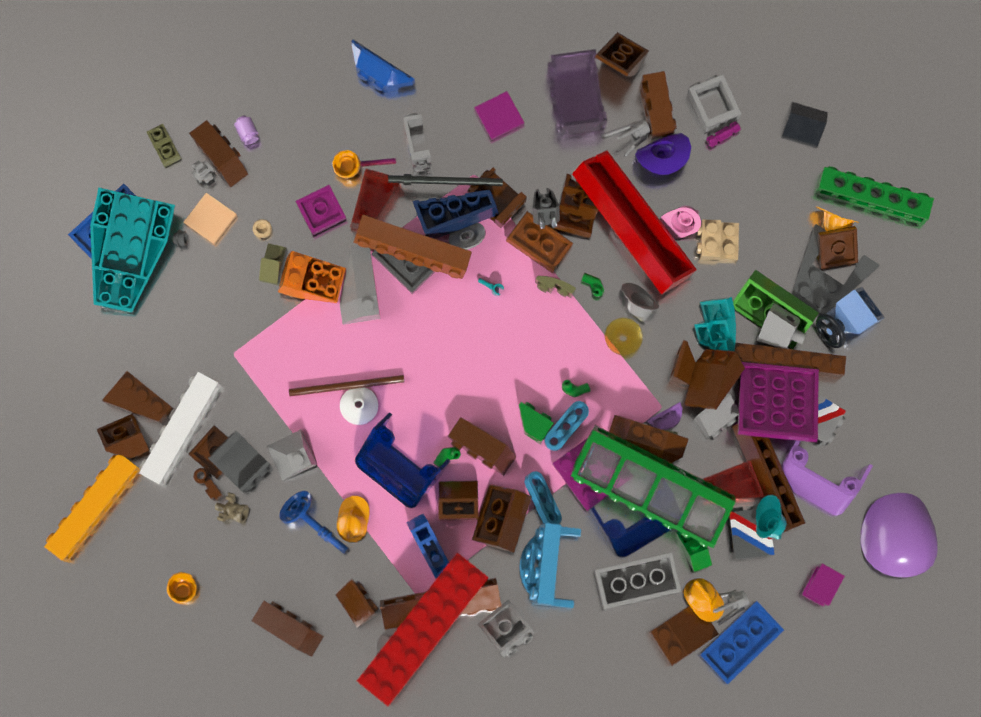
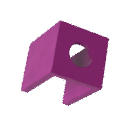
(823, 585)

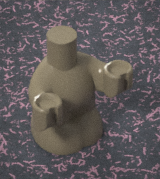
(232, 510)

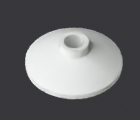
(359, 415)

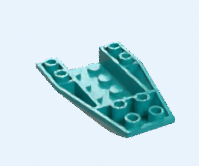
(125, 246)

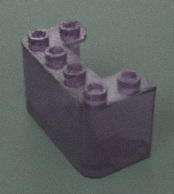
(576, 93)

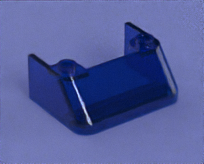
(393, 469)
(629, 540)

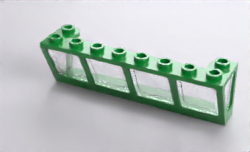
(653, 486)

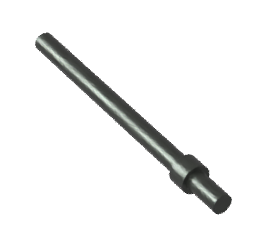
(408, 179)

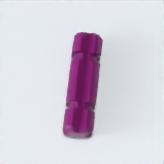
(723, 134)

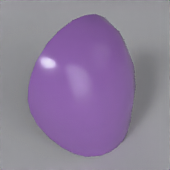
(899, 536)

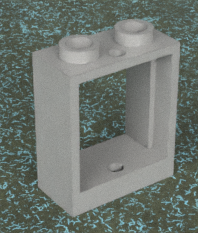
(720, 120)

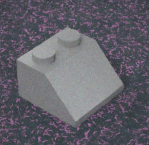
(711, 420)

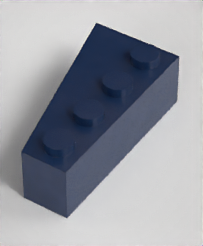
(454, 212)

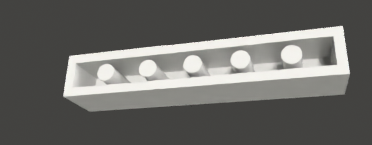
(179, 429)

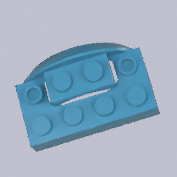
(546, 549)

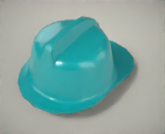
(769, 518)

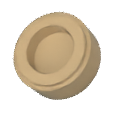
(262, 229)

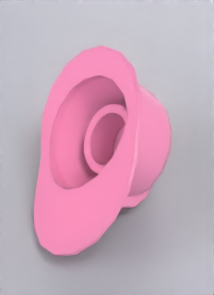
(681, 221)

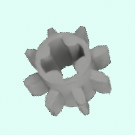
(202, 171)

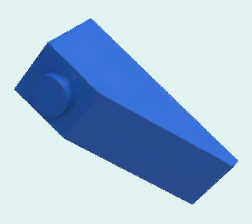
(428, 544)

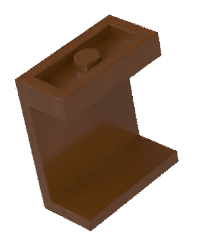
(505, 198)

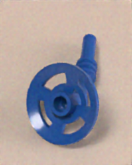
(301, 512)

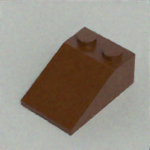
(623, 55)
(713, 378)
(682, 635)

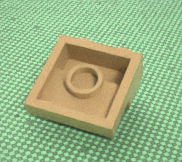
(718, 240)

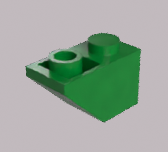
(533, 423)
(696, 554)

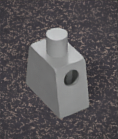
(780, 328)

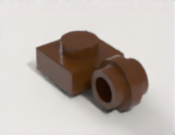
(212, 489)

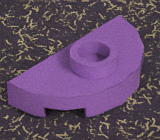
(668, 418)

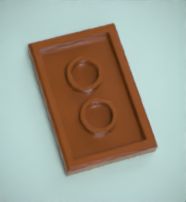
(541, 245)

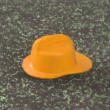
(834, 222)
(353, 519)
(703, 599)

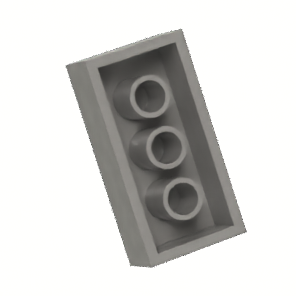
(637, 581)

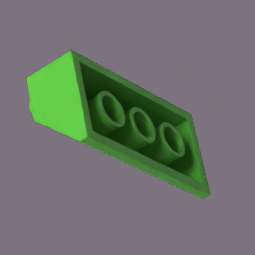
(760, 295)

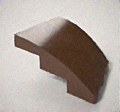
(576, 209)

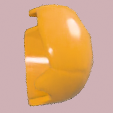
(346, 164)
(181, 588)

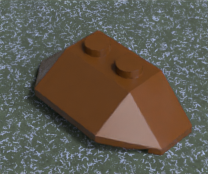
(654, 440)

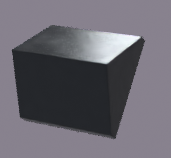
(805, 124)

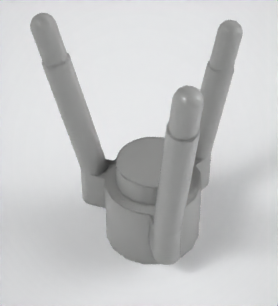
(637, 129)
(737, 600)

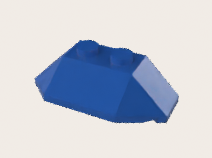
(379, 71)

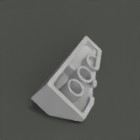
(359, 292)

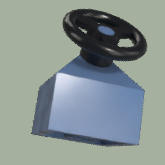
(853, 314)

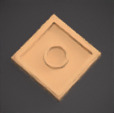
(210, 218)

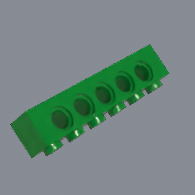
(922, 201)

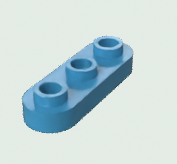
(570, 418)
(542, 498)

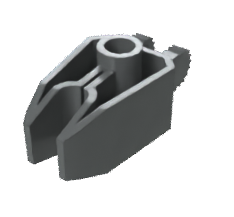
(545, 209)

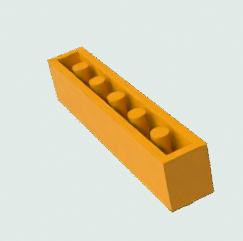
(91, 508)

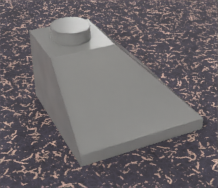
(292, 455)

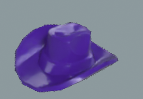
(665, 154)

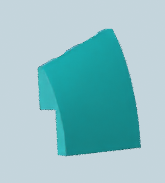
(719, 324)

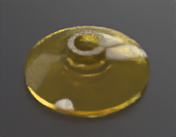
(630, 330)

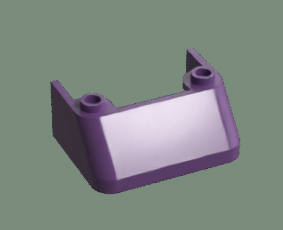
(817, 489)

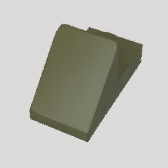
(272, 263)

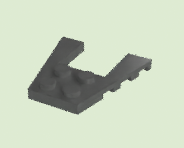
(819, 288)

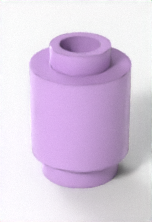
(246, 130)

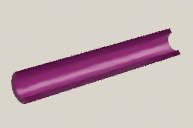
(378, 162)

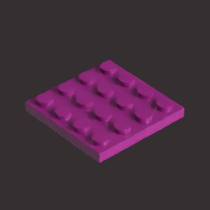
(778, 402)

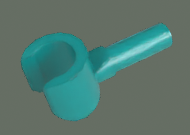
(491, 286)

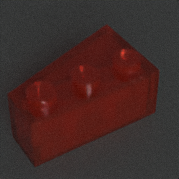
(372, 196)
(737, 480)

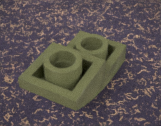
(163, 145)
(548, 284)

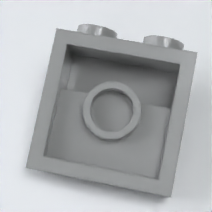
(507, 629)

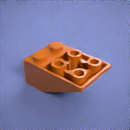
(311, 278)

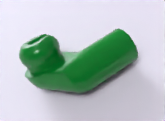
(595, 283)
(573, 390)
(447, 453)

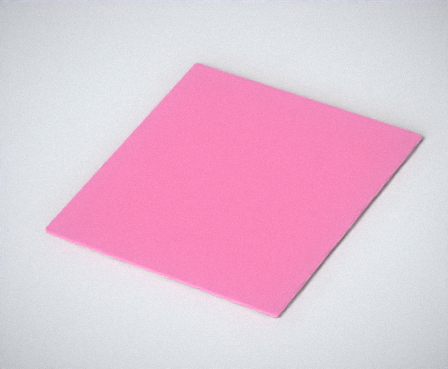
(458, 359)

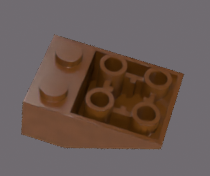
(356, 603)

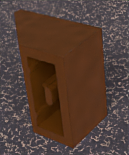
(458, 500)

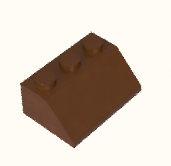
(501, 518)

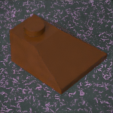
(683, 366)
(123, 437)

